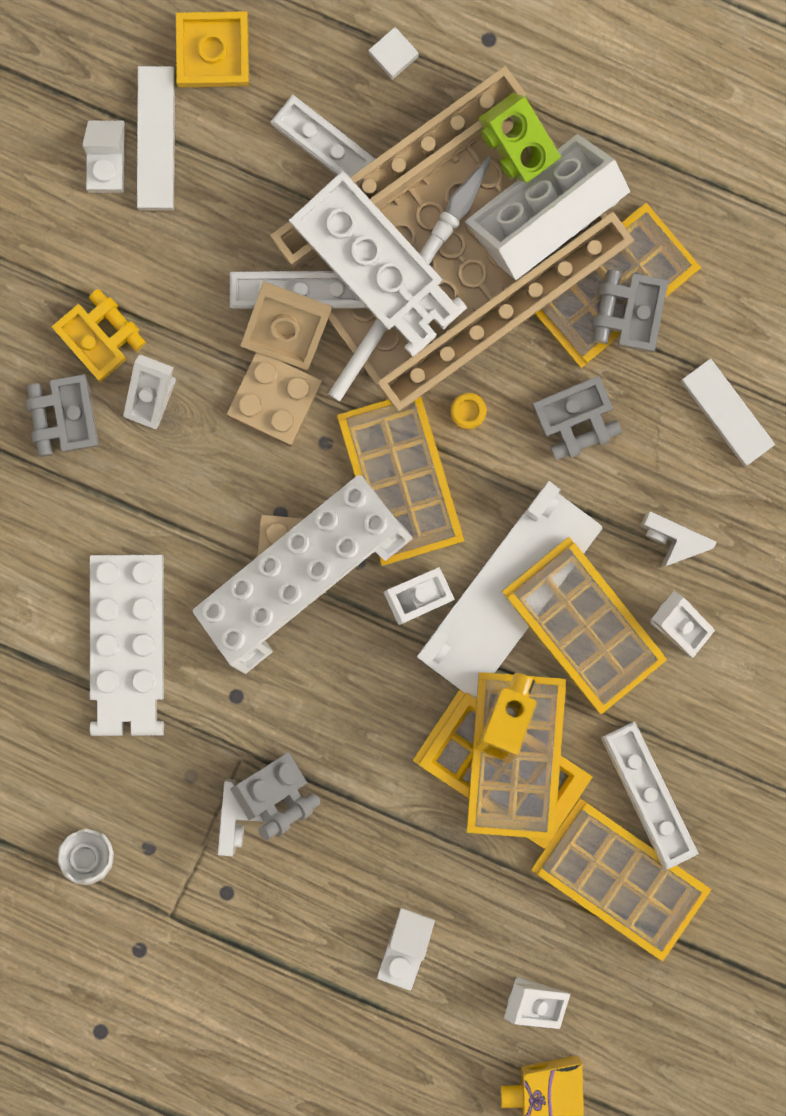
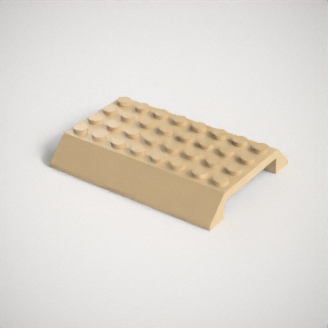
(412, 190)

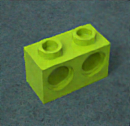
(525, 132)

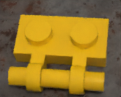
(89, 341)

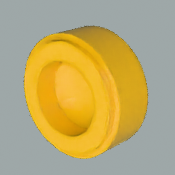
(468, 411)

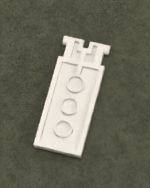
(376, 262)
(126, 643)

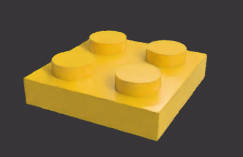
(212, 49)

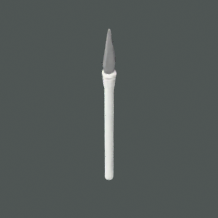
(458, 206)

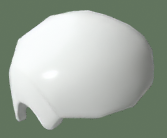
(85, 857)

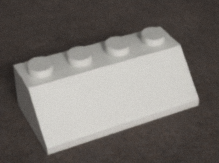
(541, 215)

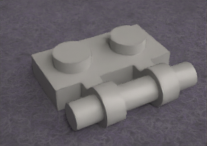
(641, 314)
(574, 407)
(73, 415)
(269, 786)

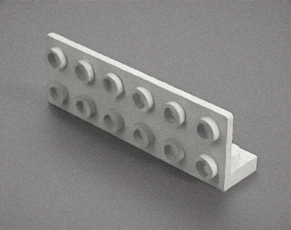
(298, 571)
(483, 622)

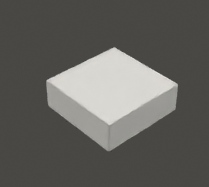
(393, 53)

